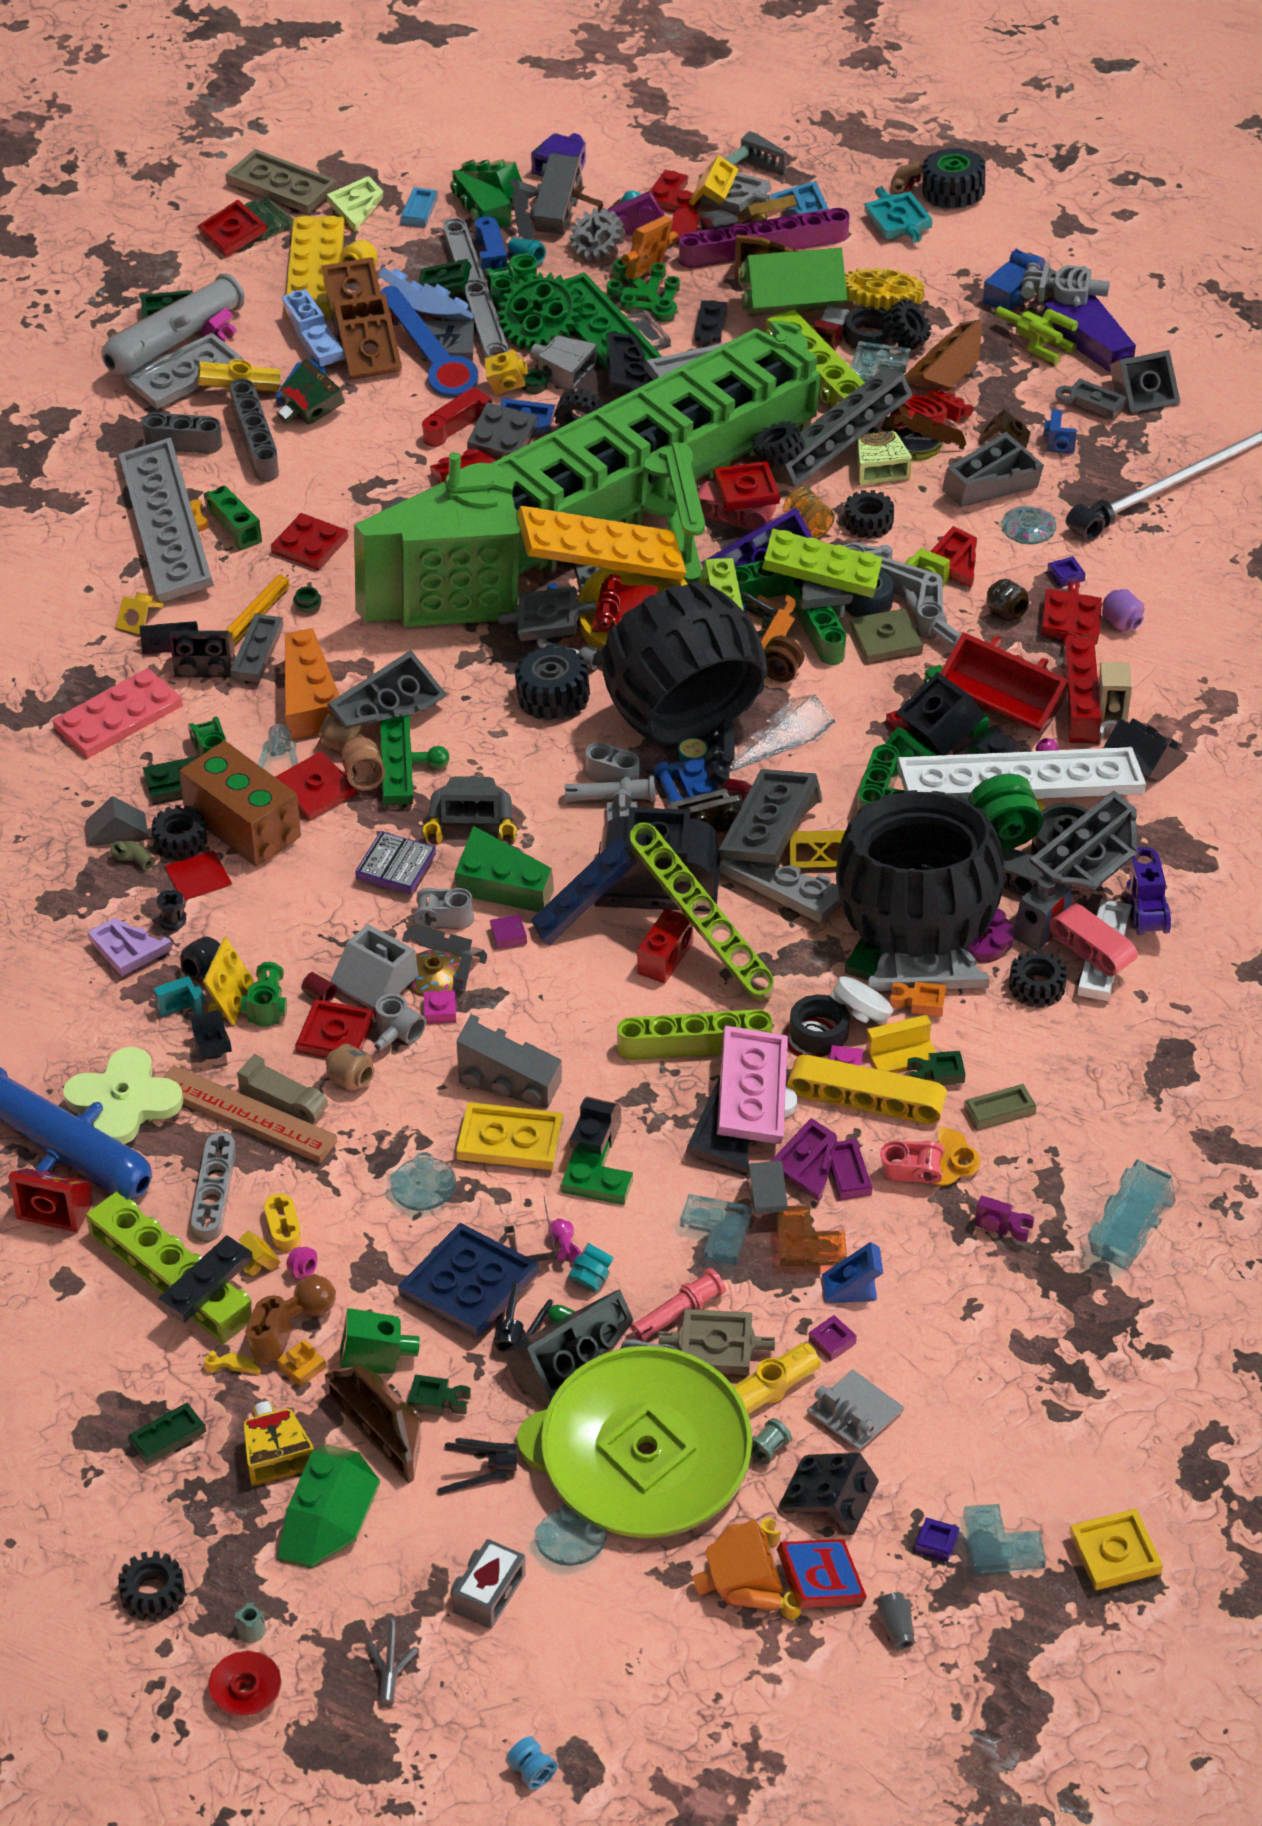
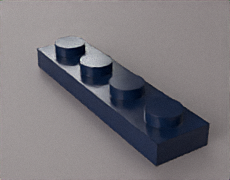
(583, 891)

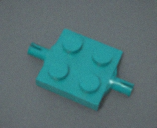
(898, 215)

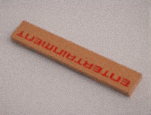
(253, 1116)

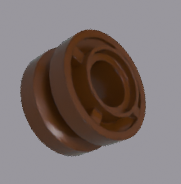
(783, 658)

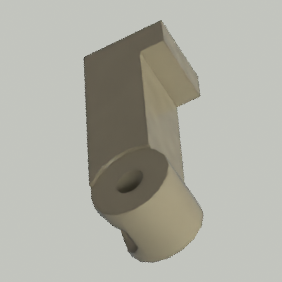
(279, 1091)

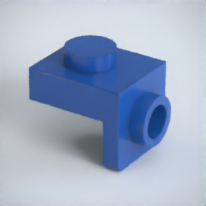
(1059, 438)

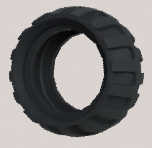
(683, 663)
(920, 908)

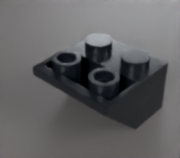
(202, 653)
(1154, 752)

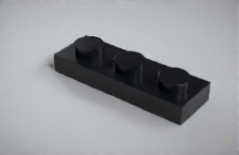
(205, 1279)

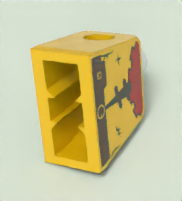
(275, 1444)

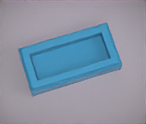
(419, 207)

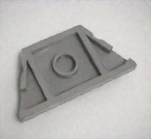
(953, 969)

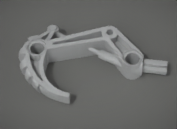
(920, 589)

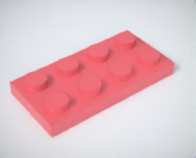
(117, 713)

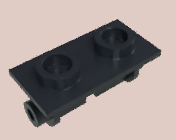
(156, 637)

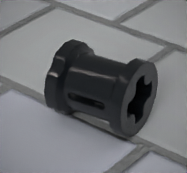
(171, 915)

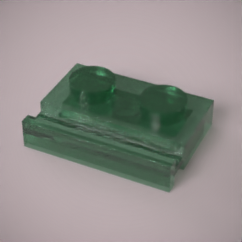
(272, 215)

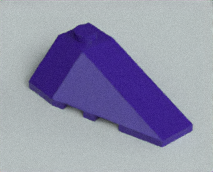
(754, 545)

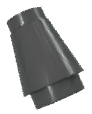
(896, 1618)

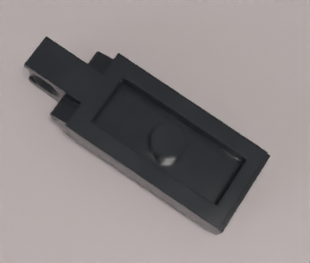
(710, 322)
(720, 752)

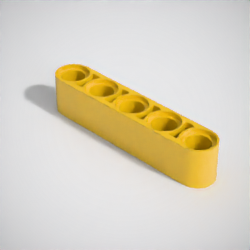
(867, 1089)

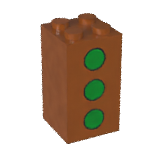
(241, 803)

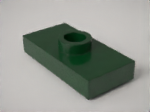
(863, 960)
(166, 1433)

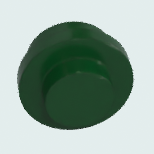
(307, 599)

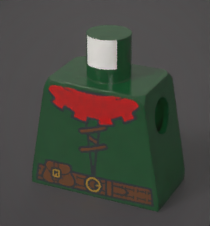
(309, 395)

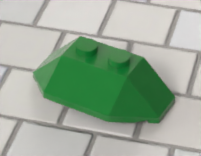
(327, 1506)

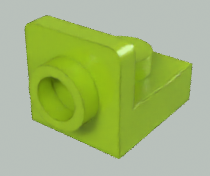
(931, 562)

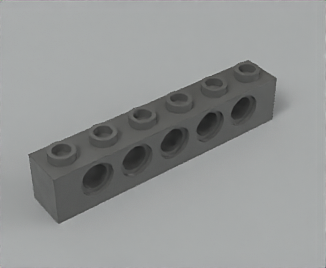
(845, 425)

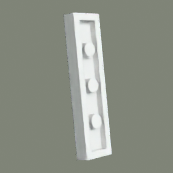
(1093, 981)

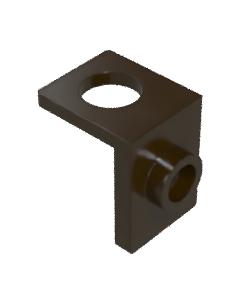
(1004, 423)

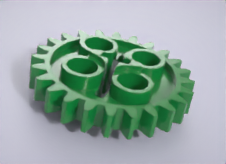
(540, 311)

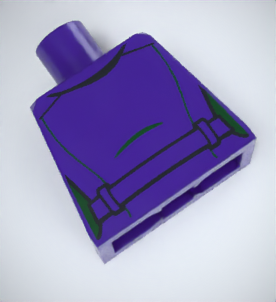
(559, 145)

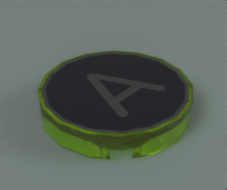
(917, 444)

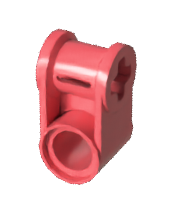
(914, 1161)

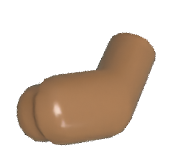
(903, 175)

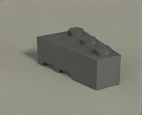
(555, 194)
(992, 472)

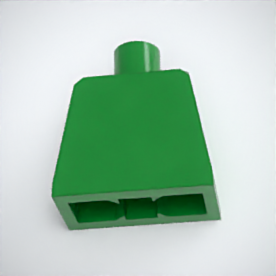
(374, 1341)

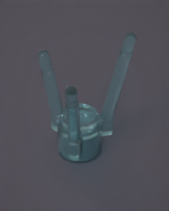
(278, 743)

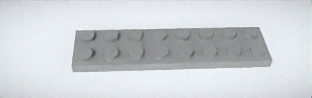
(166, 520)

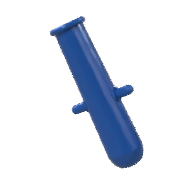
(73, 1140)

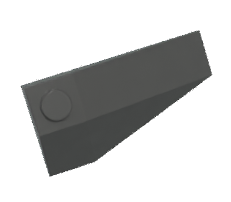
(391, 692)

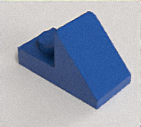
(854, 1276)

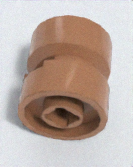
(362, 763)

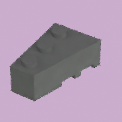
(504, 1067)

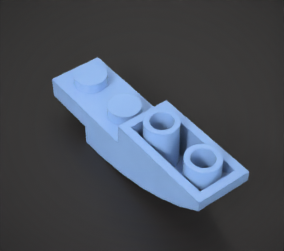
(427, 299)
(311, 328)

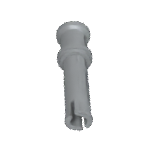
(638, 789)

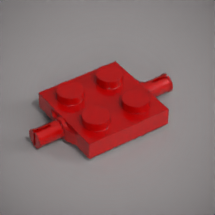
(1071, 614)

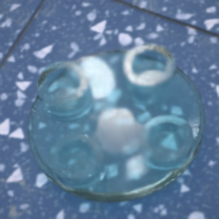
(423, 1183)
(568, 1538)

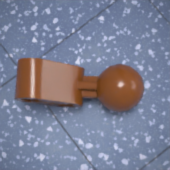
(270, 1320)

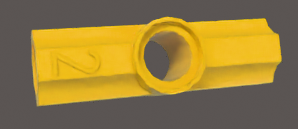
(224, 374)
(776, 1376)

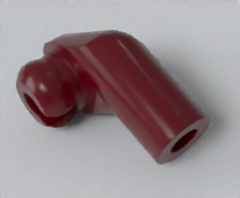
(737, 787)

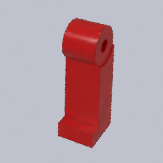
(453, 416)

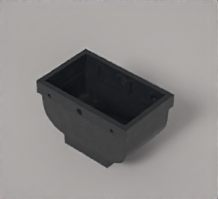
(689, 838)

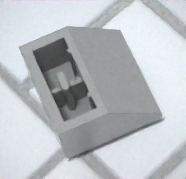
(374, 967)

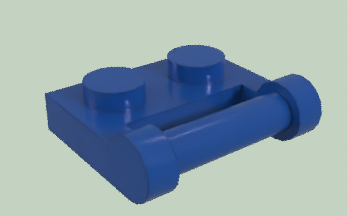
(691, 775)

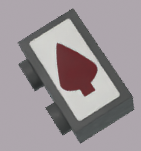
(488, 1583)

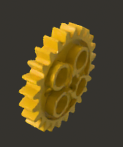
(882, 287)

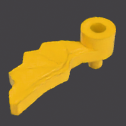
(234, 1361)

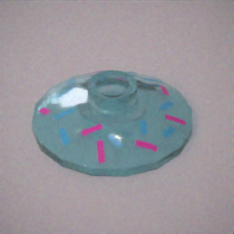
(1028, 524)

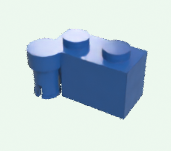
(1005, 285)

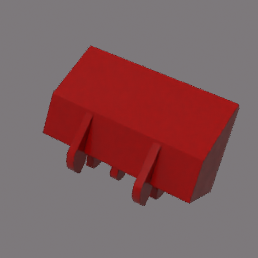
(1006, 681)

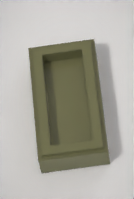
(1000, 1106)

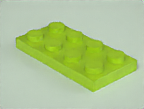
(822, 563)

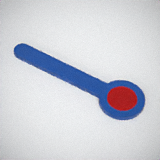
(448, 374)

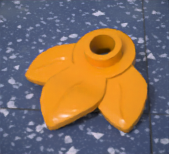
(956, 1151)

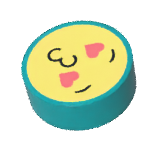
(692, 749)

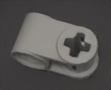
(446, 908)

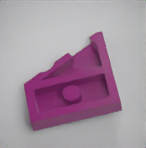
(638, 212)
(809, 1158)

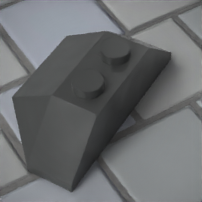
(1092, 845)

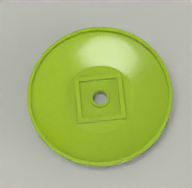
(638, 1399)

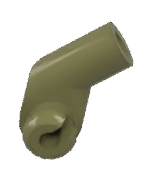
(132, 852)

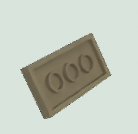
(281, 181)

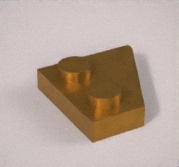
(765, 209)

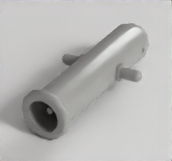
(170, 326)

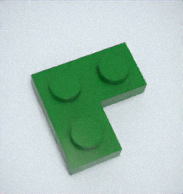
(590, 1179)

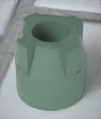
(250, 1623)

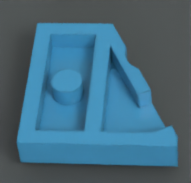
(807, 198)

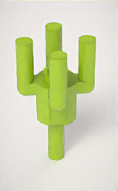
(1040, 331)

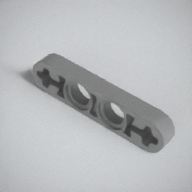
(213, 1186)

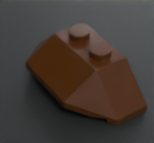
(378, 1415)

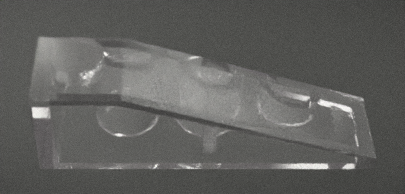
(790, 726)

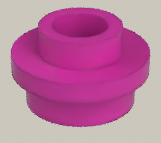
(302, 1262)

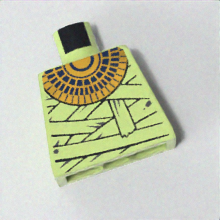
(882, 458)

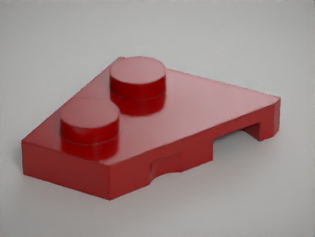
(469, 457)
(960, 550)

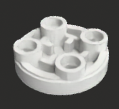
(864, 1000)

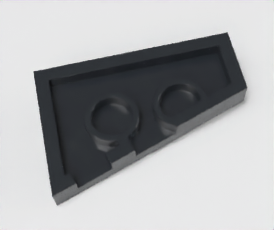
(625, 363)
(715, 1148)

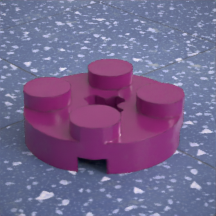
(998, 940)

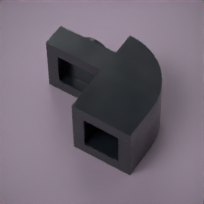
(596, 1125)

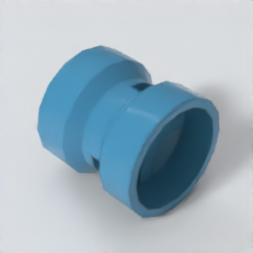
(531, 1763)

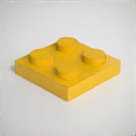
(1116, 1549)

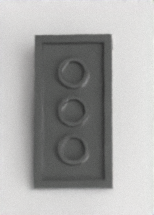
(770, 815)

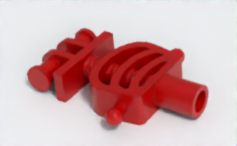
(937, 407)

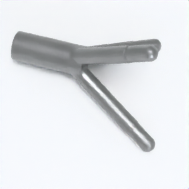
(388, 1671)

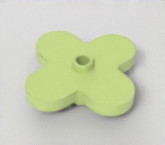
(126, 1093)

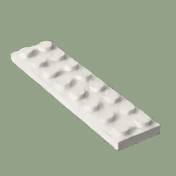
(1049, 772)

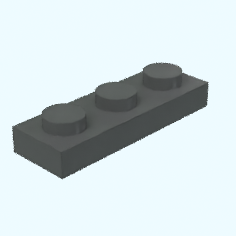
(257, 648)

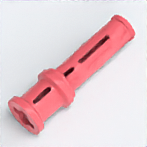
(689, 1297)

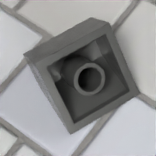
(1146, 381)

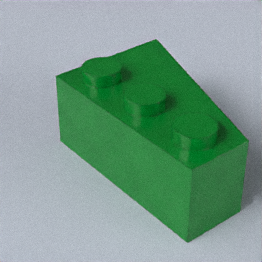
(503, 873)

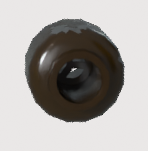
(1007, 599)

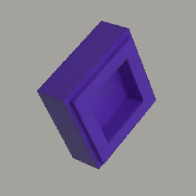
(1065, 571)
(937, 1539)

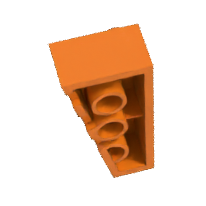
(307, 684)

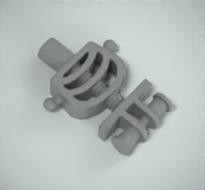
(1071, 284)

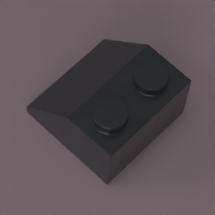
(941, 714)

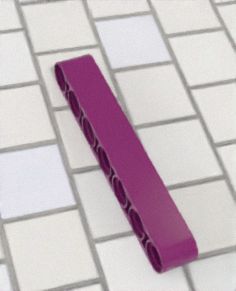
(792, 231)

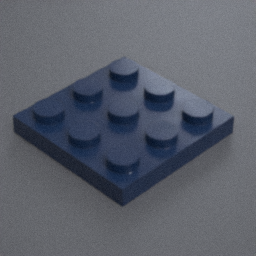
(468, 1279)

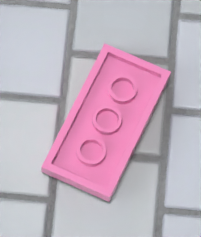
(752, 1085)

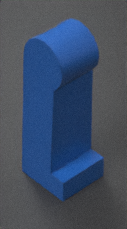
(490, 238)

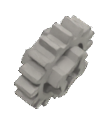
(596, 235)

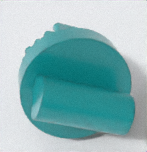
(591, 1267)

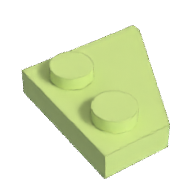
(356, 201)

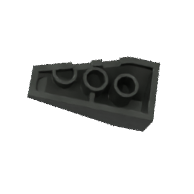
(553, 1353)

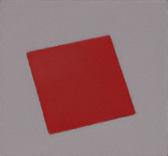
(198, 875)

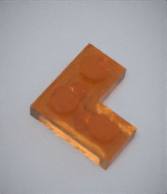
(805, 1247)

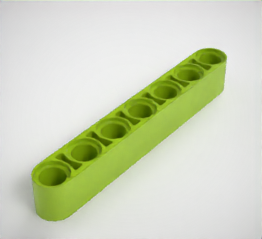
(696, 897)

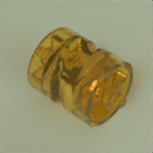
(814, 512)

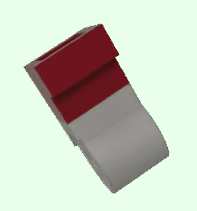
(832, 325)

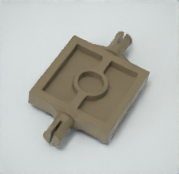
(719, 1339)

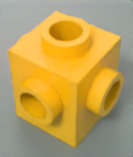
(505, 371)

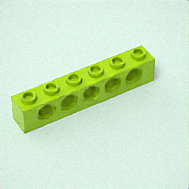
(837, 376)
(162, 1261)

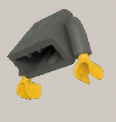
(470, 801)

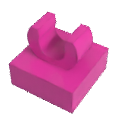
(220, 324)

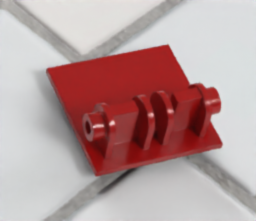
(616, 600)

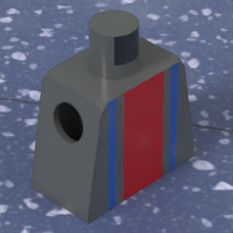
(1037, 909)

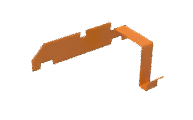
(781, 621)

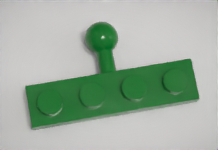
(399, 759)

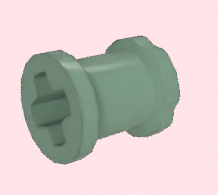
(770, 1440)

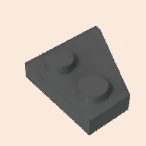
(819, 595)

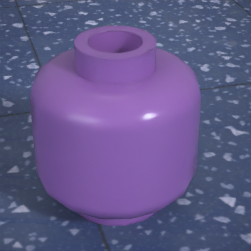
(1123, 610)

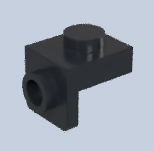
(210, 1035)

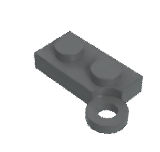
(1092, 398)

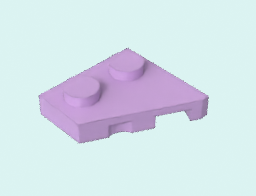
(127, 946)

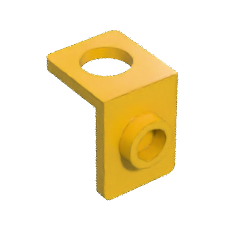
(140, 603)

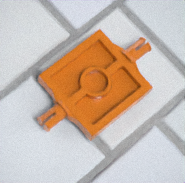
(649, 246)

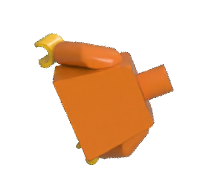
(746, 1570)

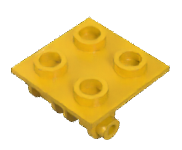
(227, 982)

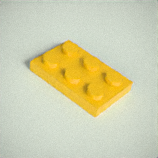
(510, 1136)

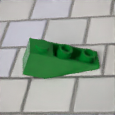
(493, 173)
(481, 198)

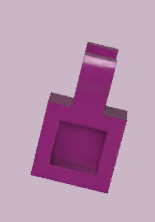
(999, 1218)

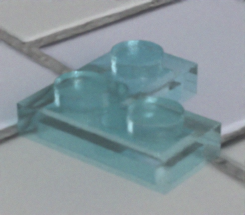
(874, 357)
(723, 1220)
(1000, 1551)

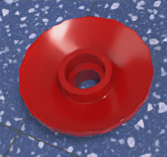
(242, 1671)

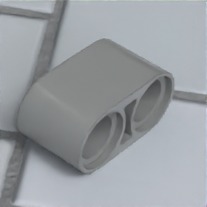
(610, 763)

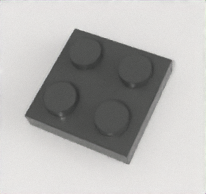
(502, 430)

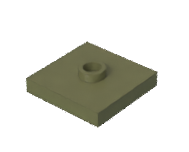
(886, 635)

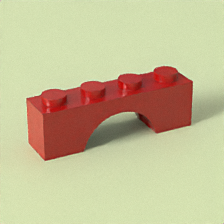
(1083, 690)

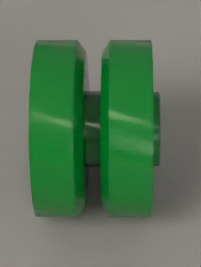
(1009, 807)

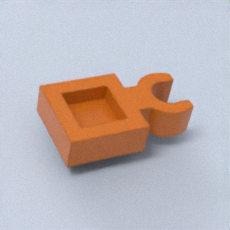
(923, 998)

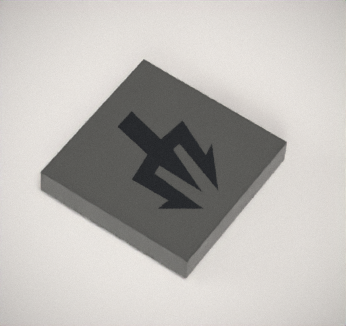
(454, 336)

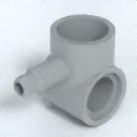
(397, 1021)

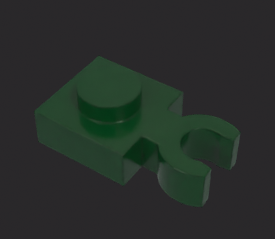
(940, 1067)
(433, 1394)

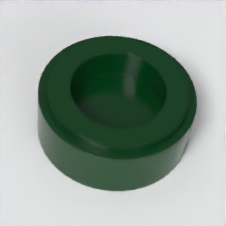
(535, 381)

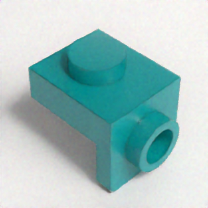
(178, 996)

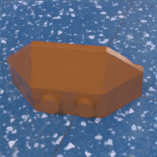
(948, 359)

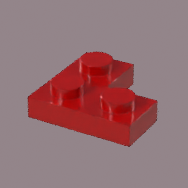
(670, 191)

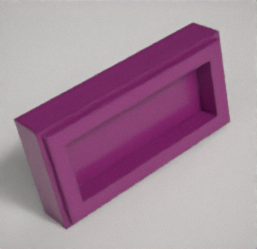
(850, 1171)

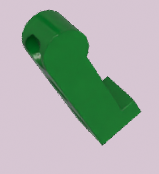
(234, 517)

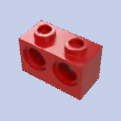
(664, 946)

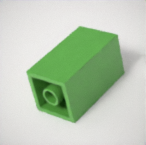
(793, 281)

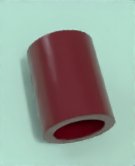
(319, 987)

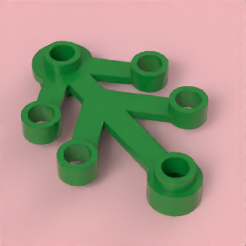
(662, 308)

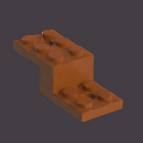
(361, 318)

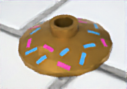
(435, 971)

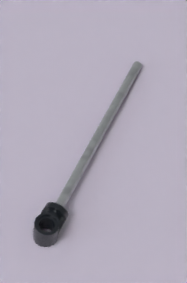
(1091, 521)

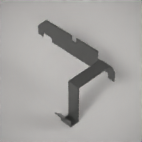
(520, 204)
(455, 944)
(537, 1257)

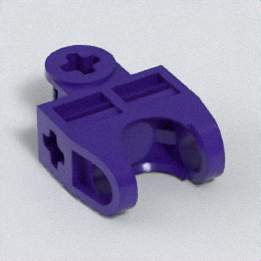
(1147, 894)

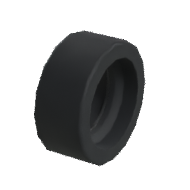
(866, 317)
(819, 1006)

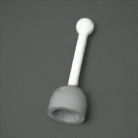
(591, 654)

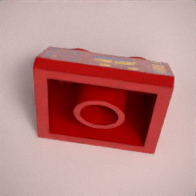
(50, 1199)

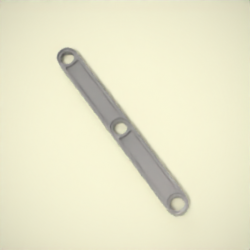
(480, 303)

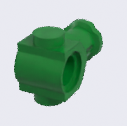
(518, 268)
(264, 1000)

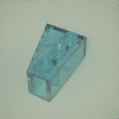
(1131, 1214)

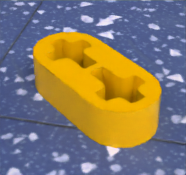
(276, 1223)

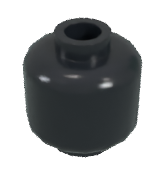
(198, 957)

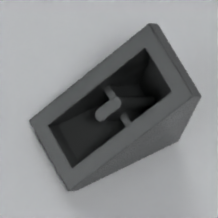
(116, 822)
(767, 1187)

